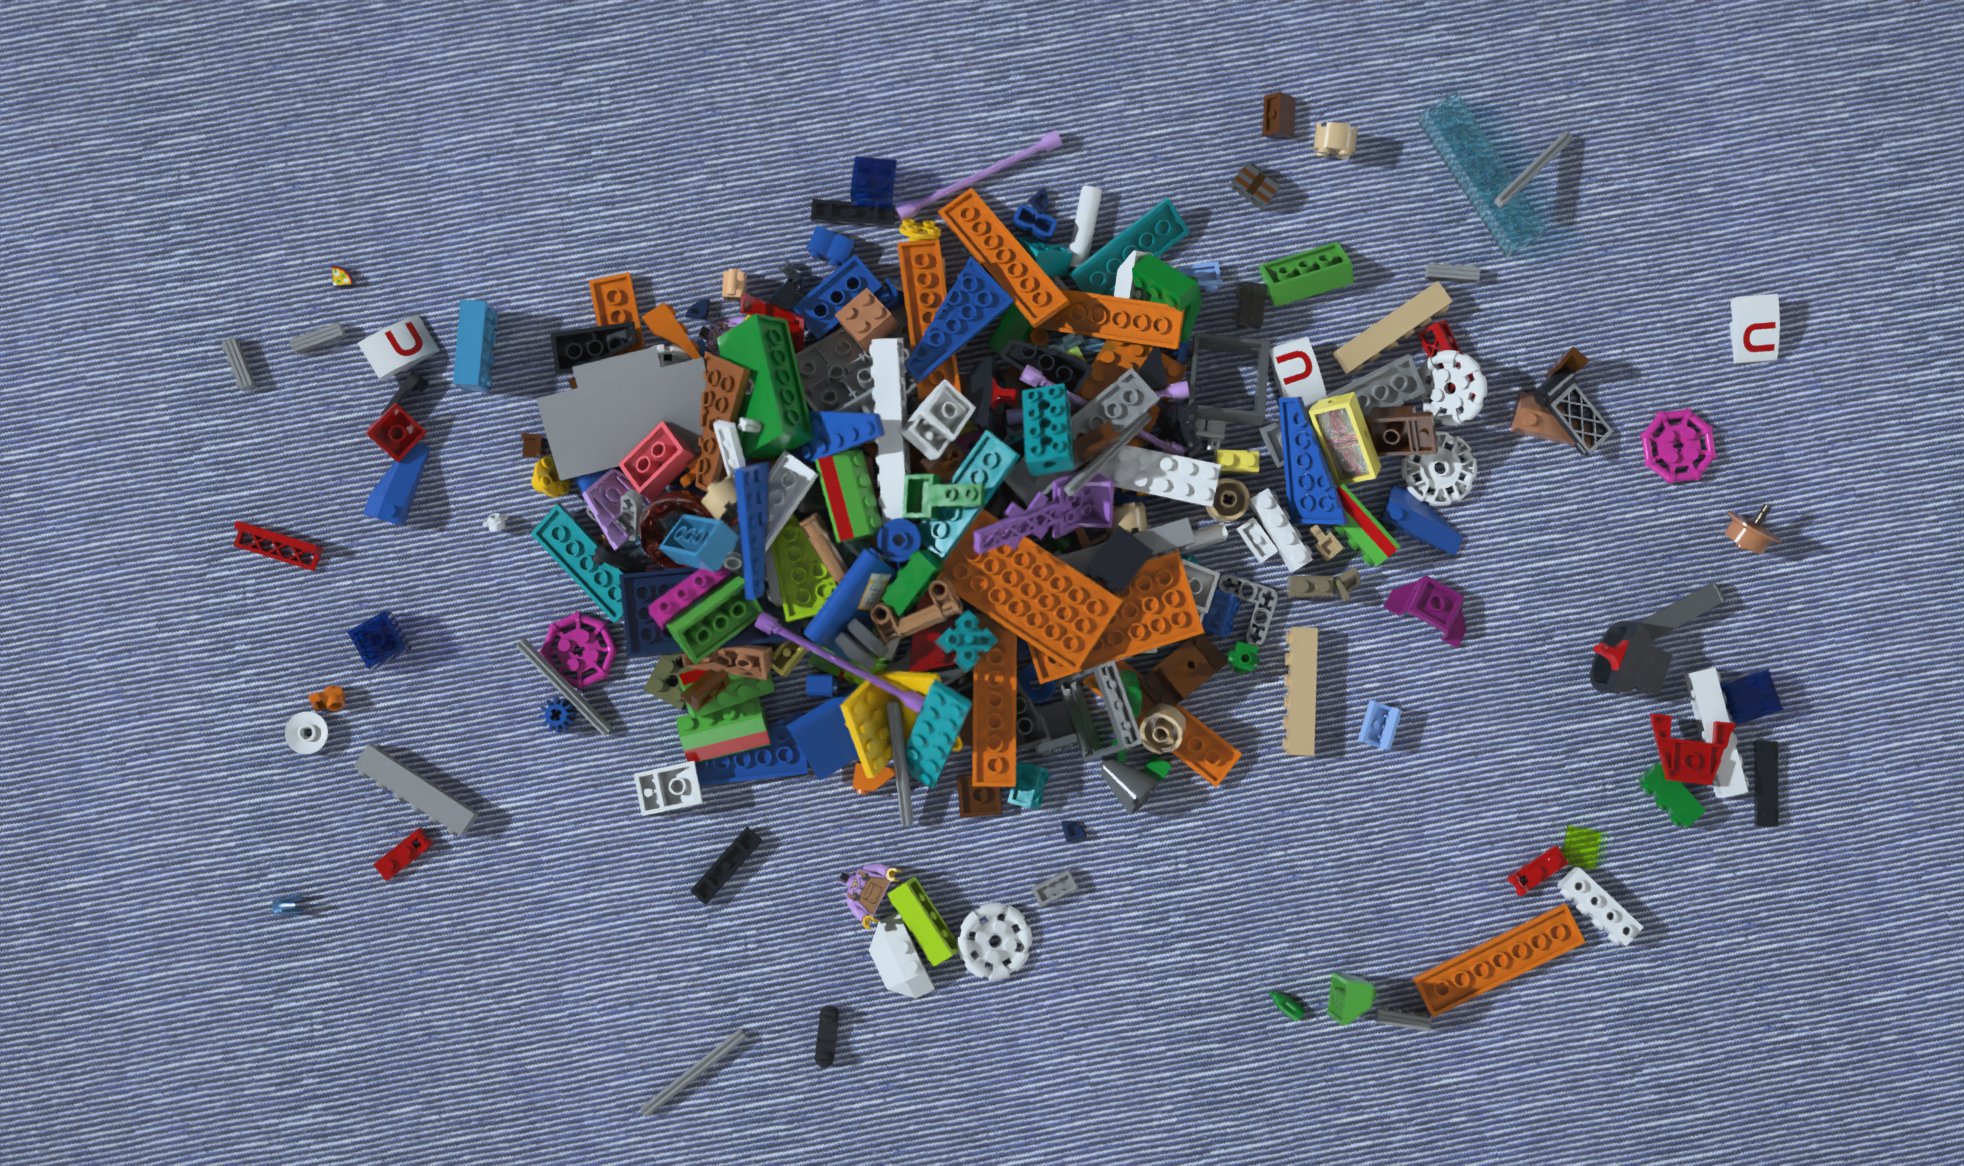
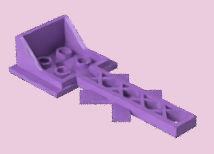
(1087, 508)

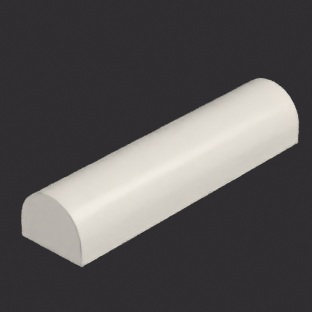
(1084, 225)
(1206, 537)

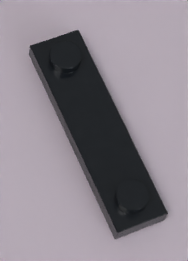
(844, 212)
(1766, 783)
(726, 865)

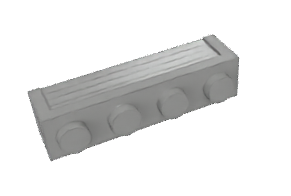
(1452, 272)
(317, 338)
(238, 363)
(1402, 1019)

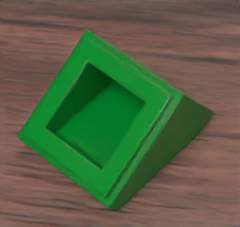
(1157, 768)

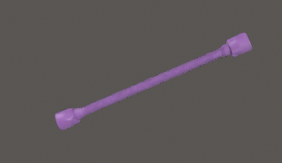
(769, 624)

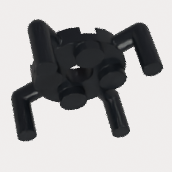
(1176, 432)

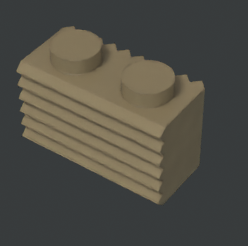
(1310, 587)

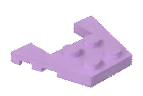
(605, 503)

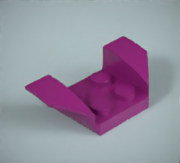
(1432, 604)

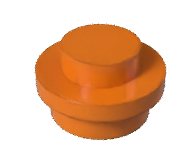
(1038, 337)

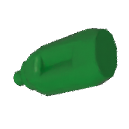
(1288, 1006)

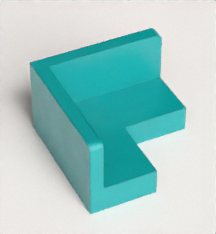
(1051, 258)

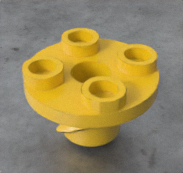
(919, 231)
(547, 480)

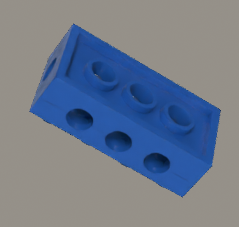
(834, 285)

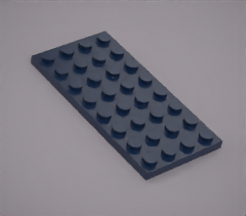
(646, 637)

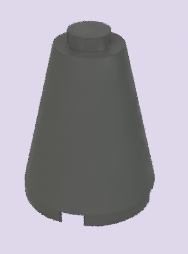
(1127, 783)

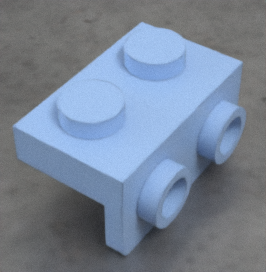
(1207, 274)
(1380, 725)

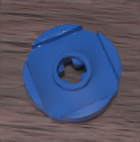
(890, 547)

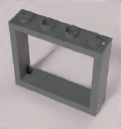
(1234, 345)
(1116, 705)

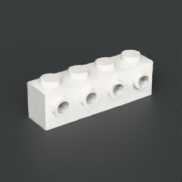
(1279, 530)
(1599, 906)

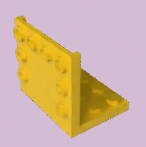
(868, 716)

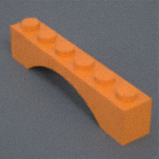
(664, 324)

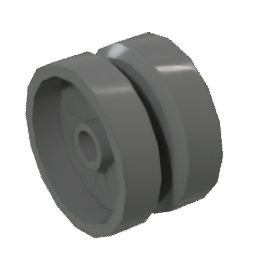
(861, 645)

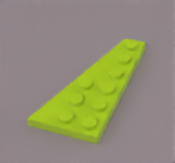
(800, 573)

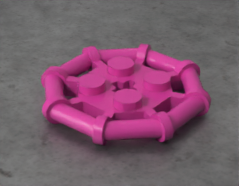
(1689, 440)
(585, 639)

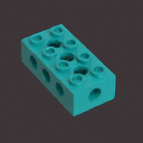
(1047, 441)

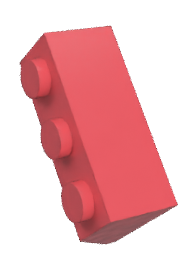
(657, 460)

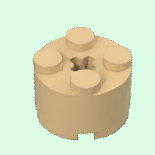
(1335, 139)
(722, 500)
(1239, 501)
(1130, 517)
(1159, 718)

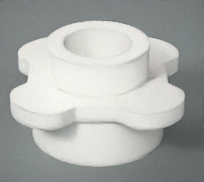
(495, 522)

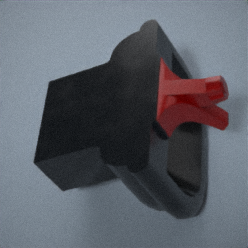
(988, 393)
(1628, 661)

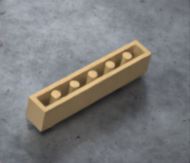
(1392, 328)
(1301, 691)

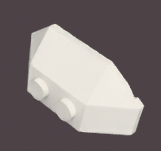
(1124, 281)
(899, 959)

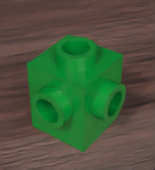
(1250, 654)

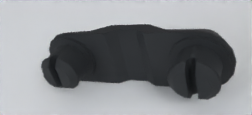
(413, 380)
(617, 559)
(826, 1036)

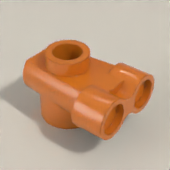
(331, 697)

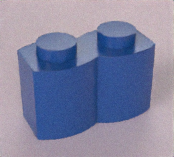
(1030, 222)
(830, 246)
(821, 685)

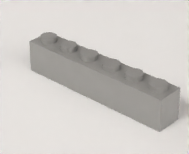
(416, 790)

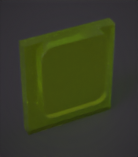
(1581, 846)

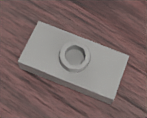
(1054, 888)

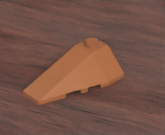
(1539, 422)
(744, 661)

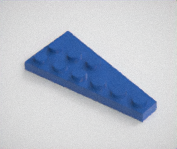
(964, 313)
(838, 432)
(1309, 484)
(752, 502)
(770, 761)

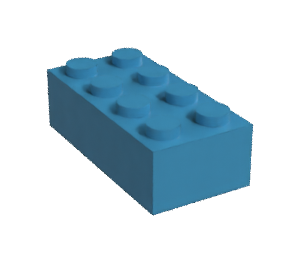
(474, 346)
(699, 542)

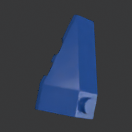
(397, 488)
(1419, 521)

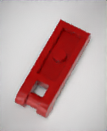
(403, 854)
(1537, 870)

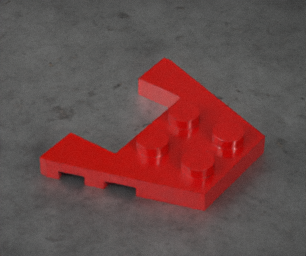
(796, 322)
(1687, 759)

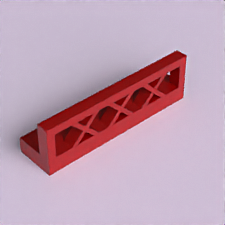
(1446, 340)
(275, 537)

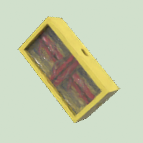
(1345, 439)

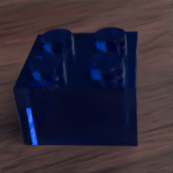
(873, 182)
(379, 640)
(1751, 696)

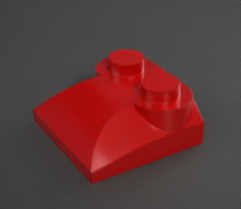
(395, 432)

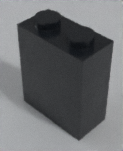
(1119, 560)

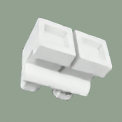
(1213, 433)

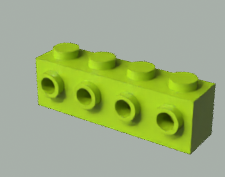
(923, 921)

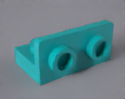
(1029, 785)

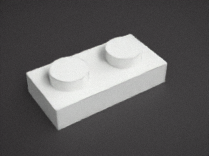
(1256, 540)

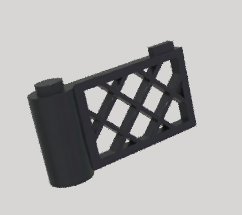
(1558, 388)

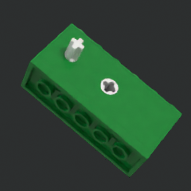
(774, 402)

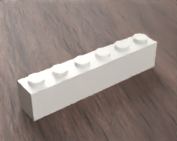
(1709, 706)

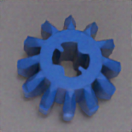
(550, 714)

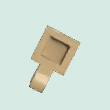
(1327, 544)

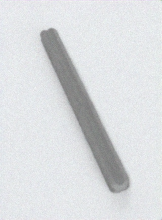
(1533, 169)
(1105, 456)
(564, 687)
(900, 763)
(692, 1073)

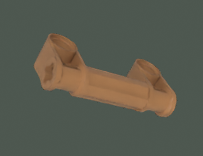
(816, 533)
(920, 619)

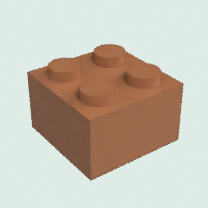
(866, 319)

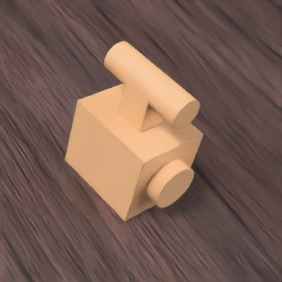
(734, 285)

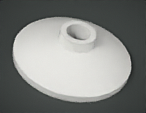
(296, 732)

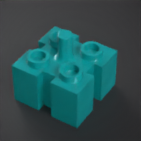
(966, 640)

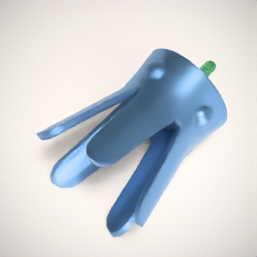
(286, 905)

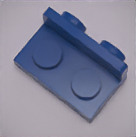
(1221, 613)

